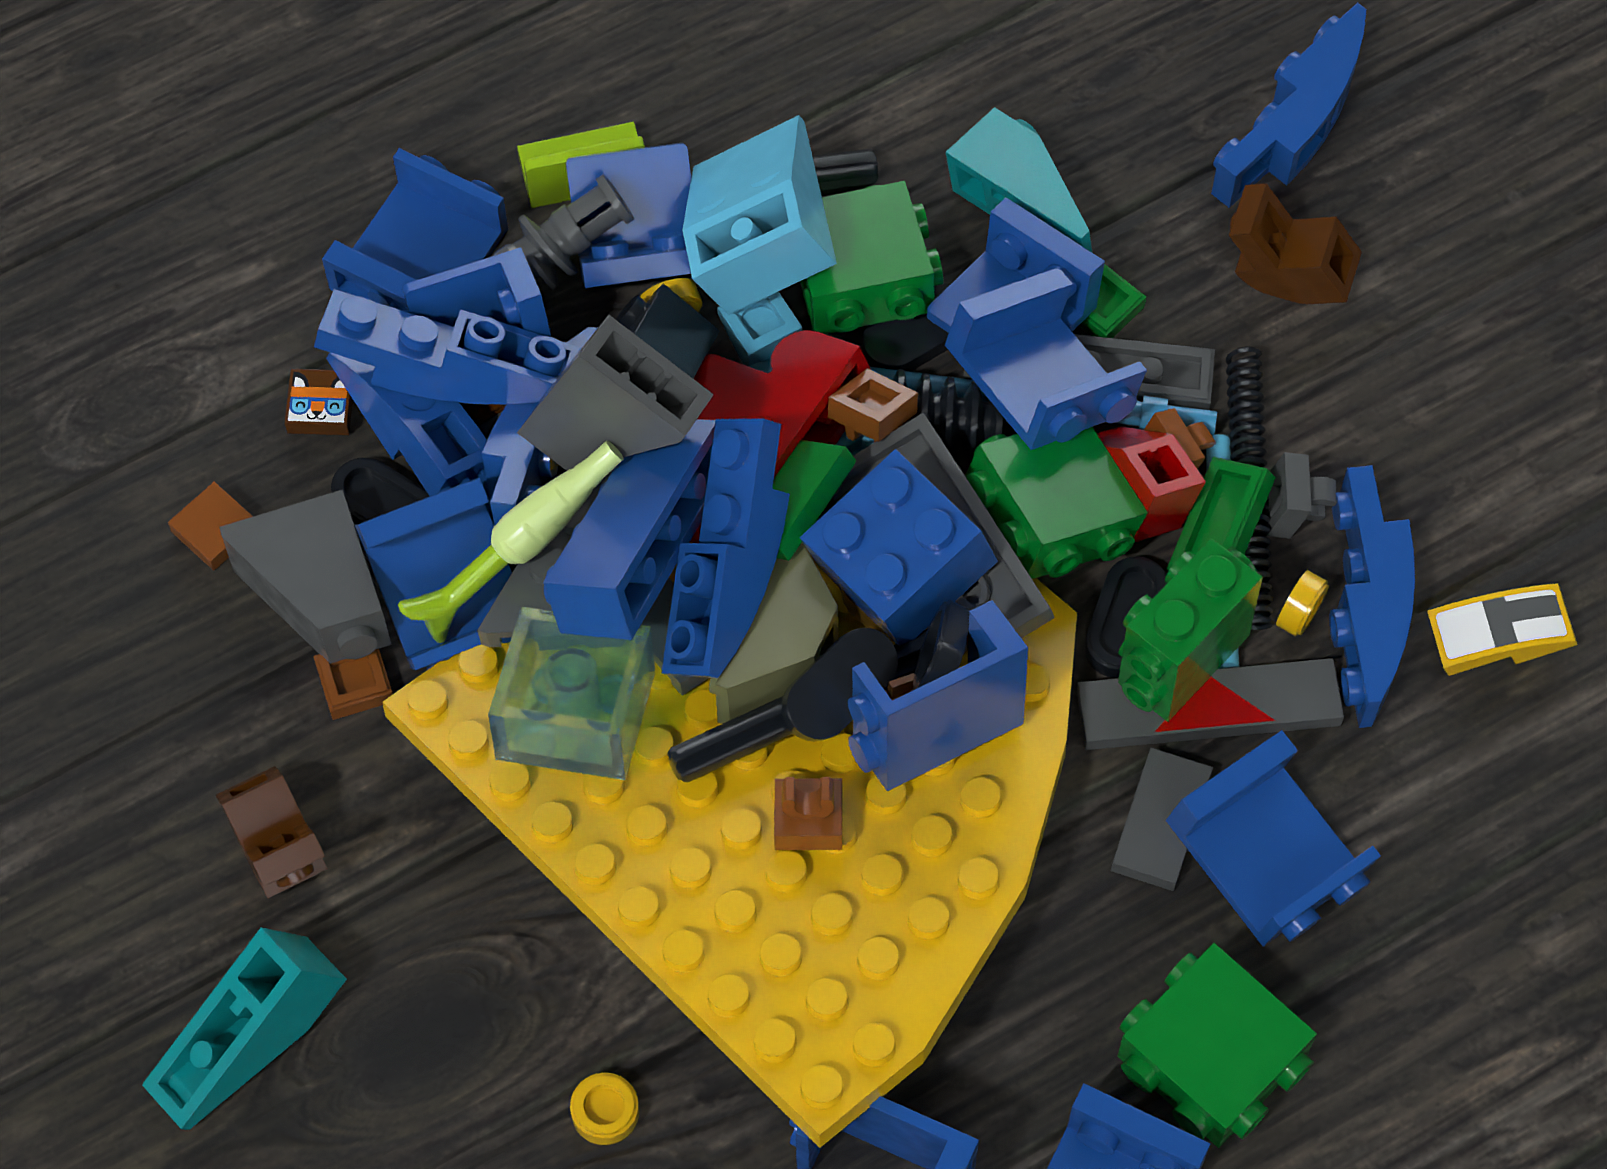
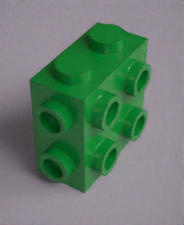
(880, 261)
(1056, 501)
(1187, 628)
(1215, 1046)

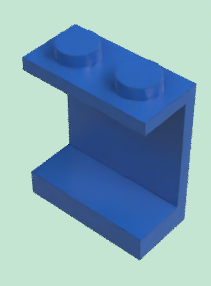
(422, 229)
(1035, 364)
(421, 552)
(945, 715)
(1268, 844)
(902, 1134)

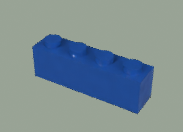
(631, 538)

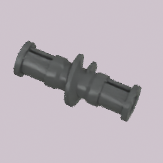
(563, 235)

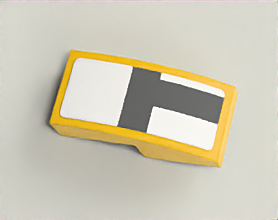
(1502, 625)

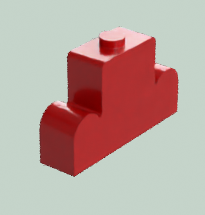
(795, 393)

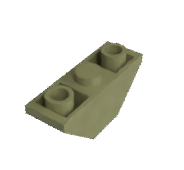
(786, 636)

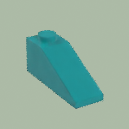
(1010, 161)
(244, 1024)

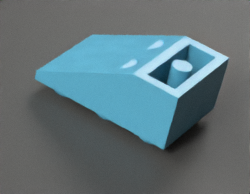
(757, 218)

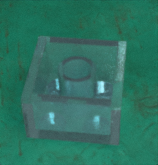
(570, 698)

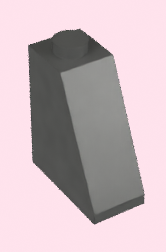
(617, 394)
(312, 574)

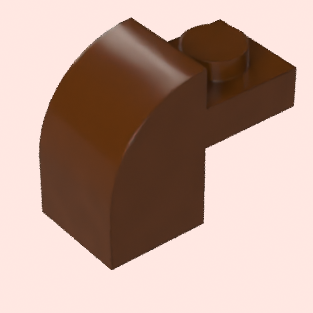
(1289, 256)
(272, 832)

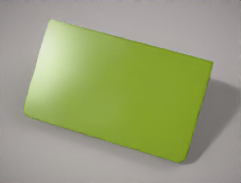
(545, 161)

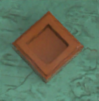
(200, 521)
(353, 683)

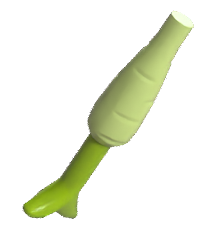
(515, 538)

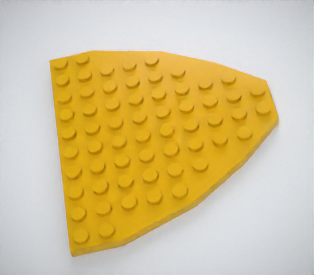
(795, 963)

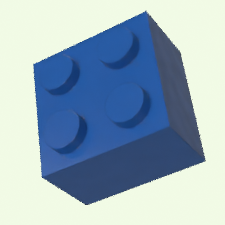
(899, 548)

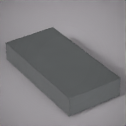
(1148, 844)

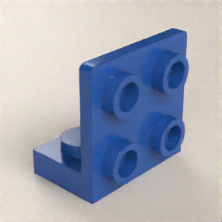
(656, 190)
(1018, 249)
(491, 287)
(1119, 1136)

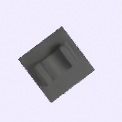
(1296, 495)

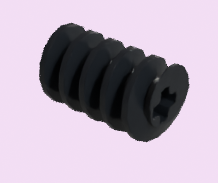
(956, 417)

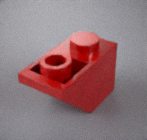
(1158, 475)

